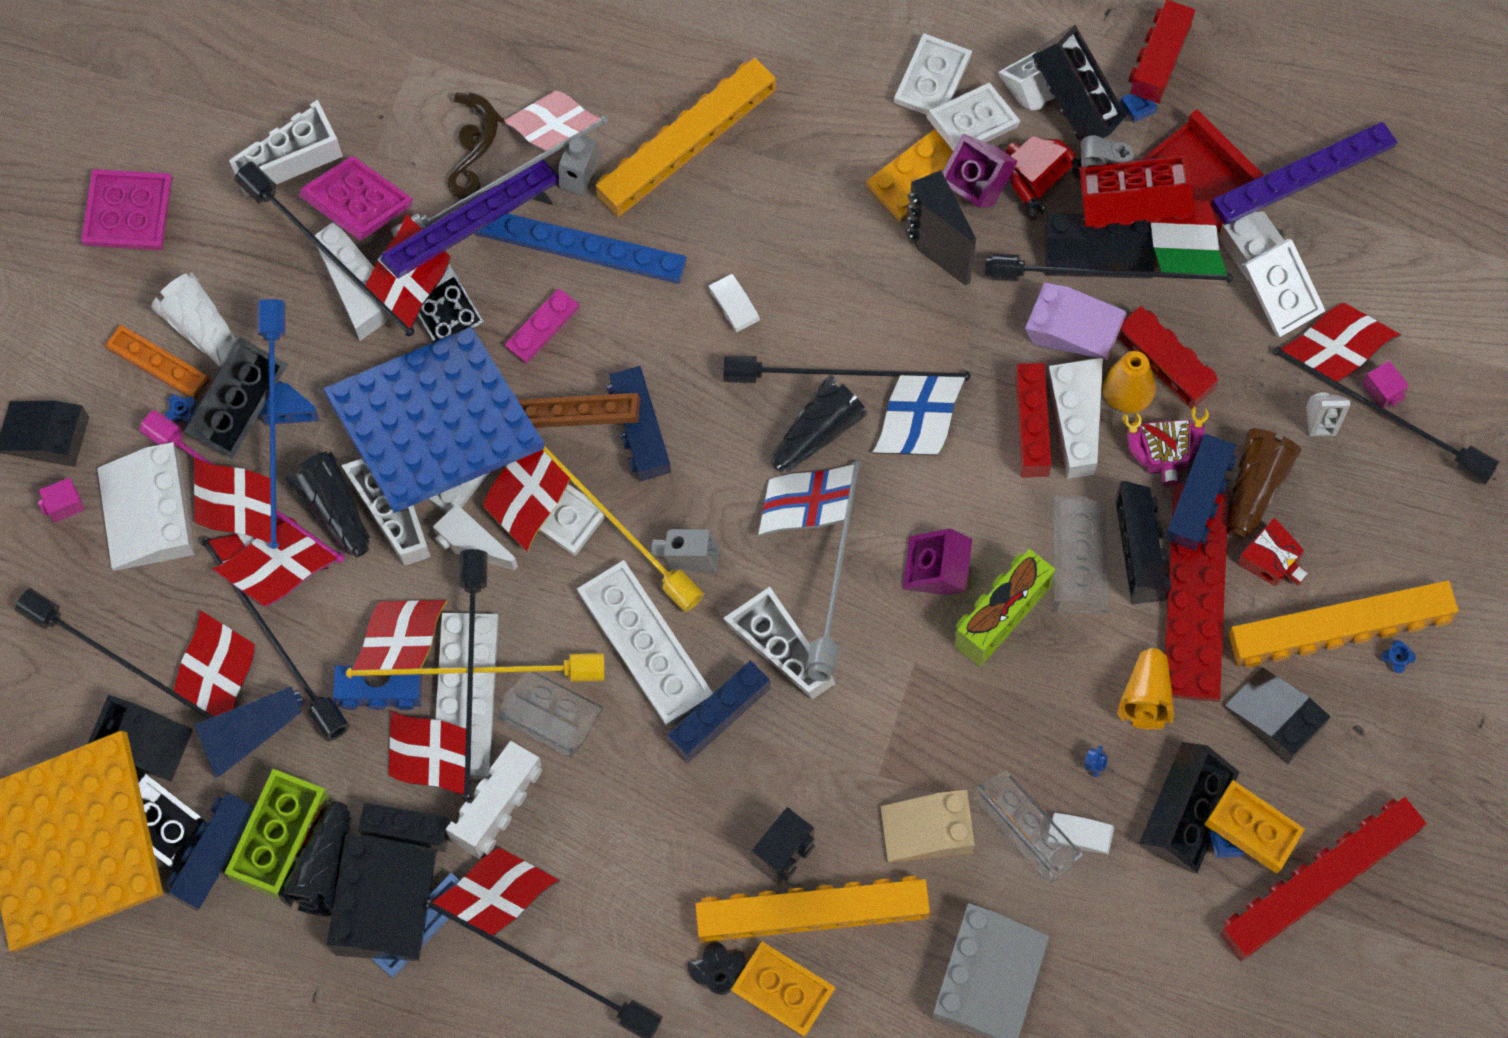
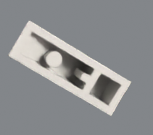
(1326, 414)
(462, 532)

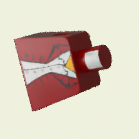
(1274, 556)

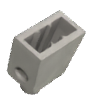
(579, 158)
(689, 550)

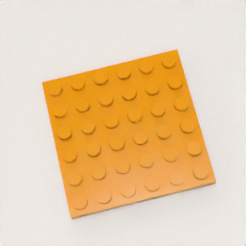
(73, 843)

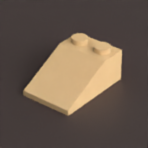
(928, 827)

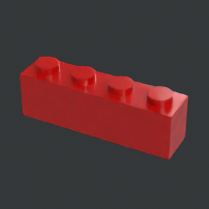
(1162, 51)
(1168, 357)
(1033, 420)

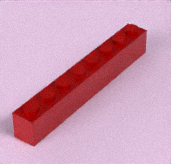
(1322, 878)

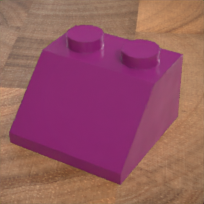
(978, 171)
(938, 562)

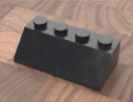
(1079, 85)
(1109, 248)
(233, 398)
(1141, 543)
(1184, 805)

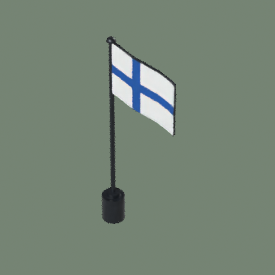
(916, 412)

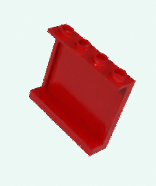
(1212, 159)

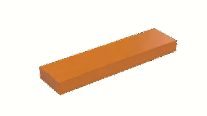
(157, 362)

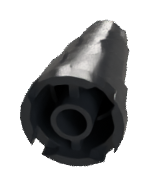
(818, 424)
(329, 500)
(317, 867)

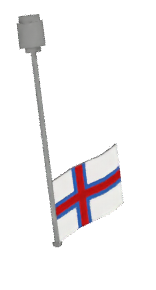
(807, 503)

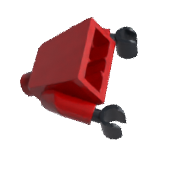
(1039, 167)

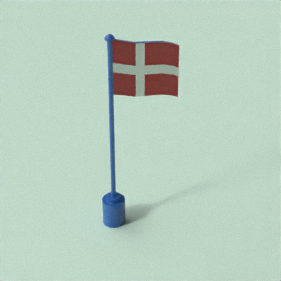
(235, 497)

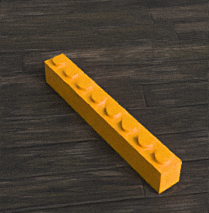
(685, 137)
(1343, 623)
(812, 910)

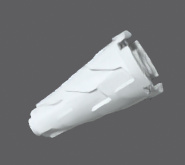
(195, 316)

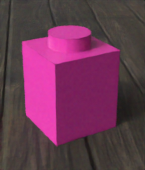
(1386, 385)
(60, 500)

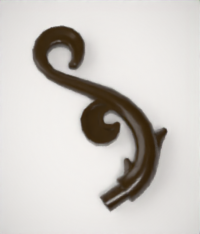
(477, 147)

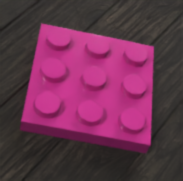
(356, 197)
(127, 209)

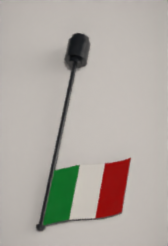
(1182, 247)

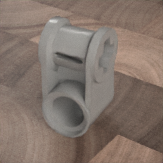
(1103, 151)

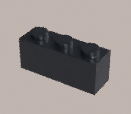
(404, 826)

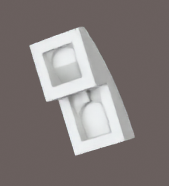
(734, 303)
(1086, 833)

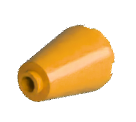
(1129, 383)
(1148, 692)

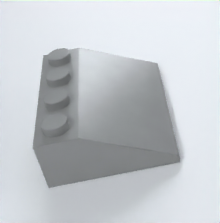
(990, 975)

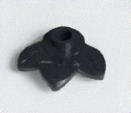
(717, 964)

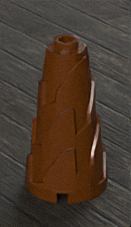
(1262, 470)

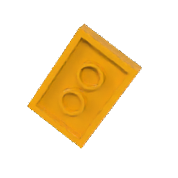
(1254, 826)
(783, 989)

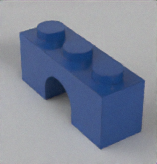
(399, 691)

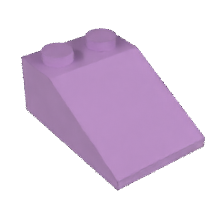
(1074, 322)

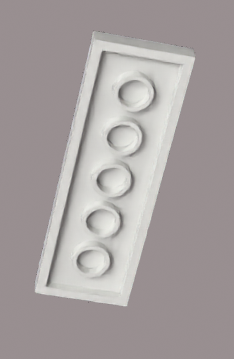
(645, 643)
(452, 688)

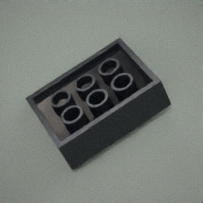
(940, 226)
(381, 899)

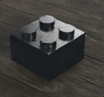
(783, 846)

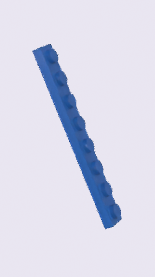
(586, 247)

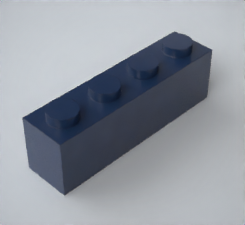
(643, 438)
(1200, 491)
(719, 711)
(211, 851)

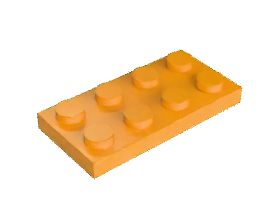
(894, 181)

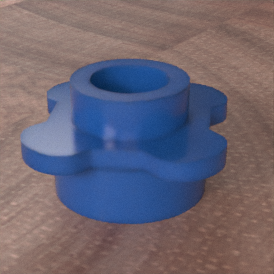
(176, 402)
(1401, 649)
(1096, 760)

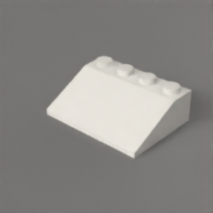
(145, 508)

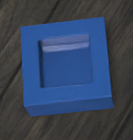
(1137, 107)
(1223, 847)

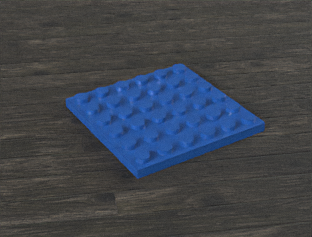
(433, 419)

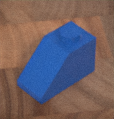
(289, 407)

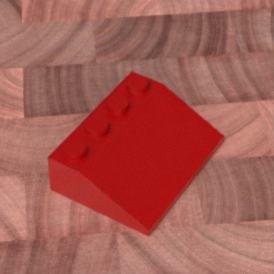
(1137, 191)

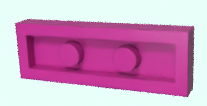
(542, 326)

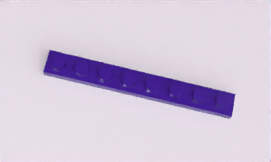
(1303, 173)
(469, 219)

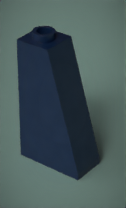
(241, 730)

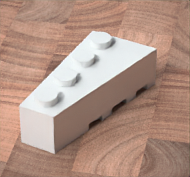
(293, 148)
(362, 310)
(1076, 409)
(399, 528)
(777, 638)
(495, 800)

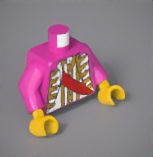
(1165, 445)

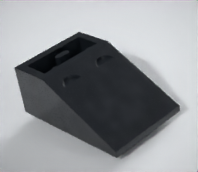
(448, 309)
(154, 739)

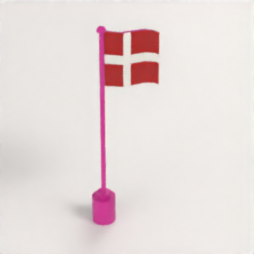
(258, 569)

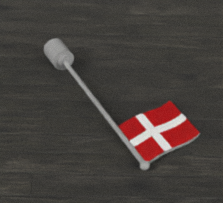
(545, 125)

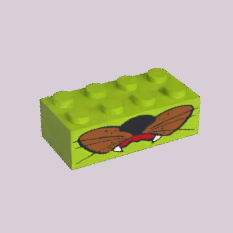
(1004, 606)
(276, 833)

